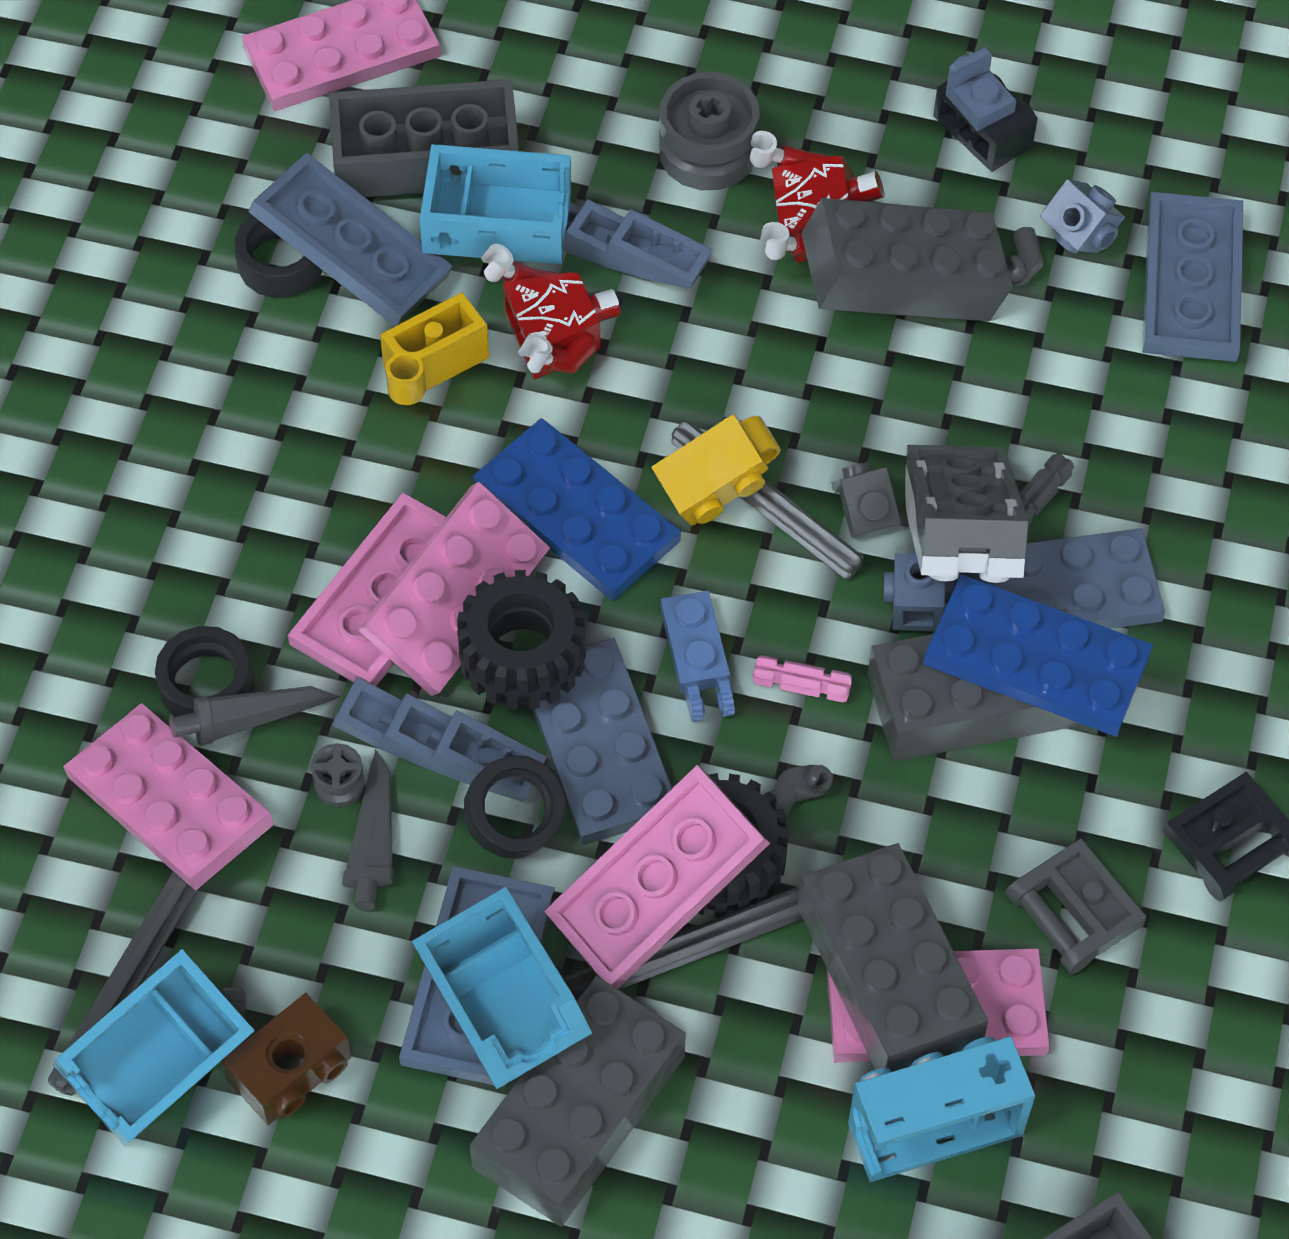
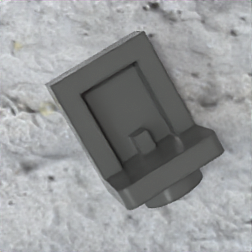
(867, 499)

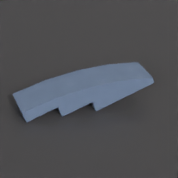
(634, 245)
(430, 738)

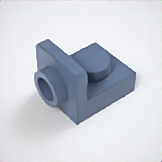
(978, 91)

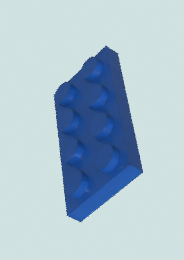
(578, 509)
(1038, 655)

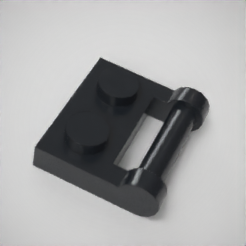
(1221, 823)

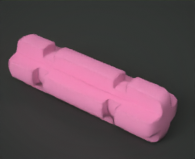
(802, 678)

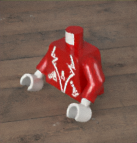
(799, 186)
(549, 313)

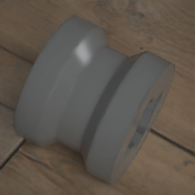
(329, 767)

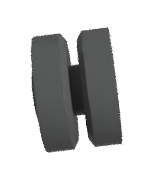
(708, 130)

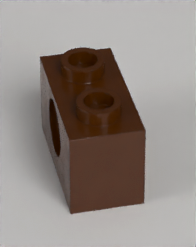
(296, 1031)

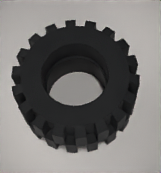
(516, 605)
(765, 870)

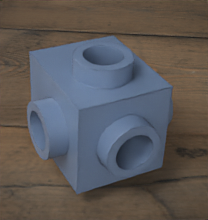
(1083, 217)
(915, 597)

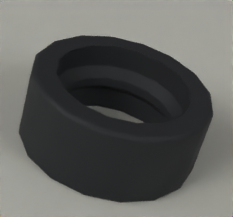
(268, 280)
(197, 643)
(542, 779)

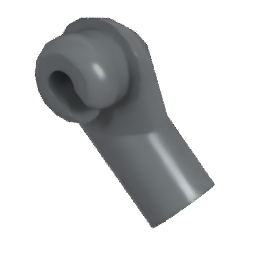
(1029, 258)
(800, 785)

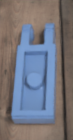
(697, 651)

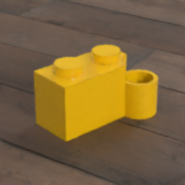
(433, 348)
(717, 467)

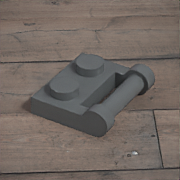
(1088, 895)

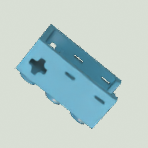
(496, 200)
(502, 987)
(153, 1047)
(940, 1100)

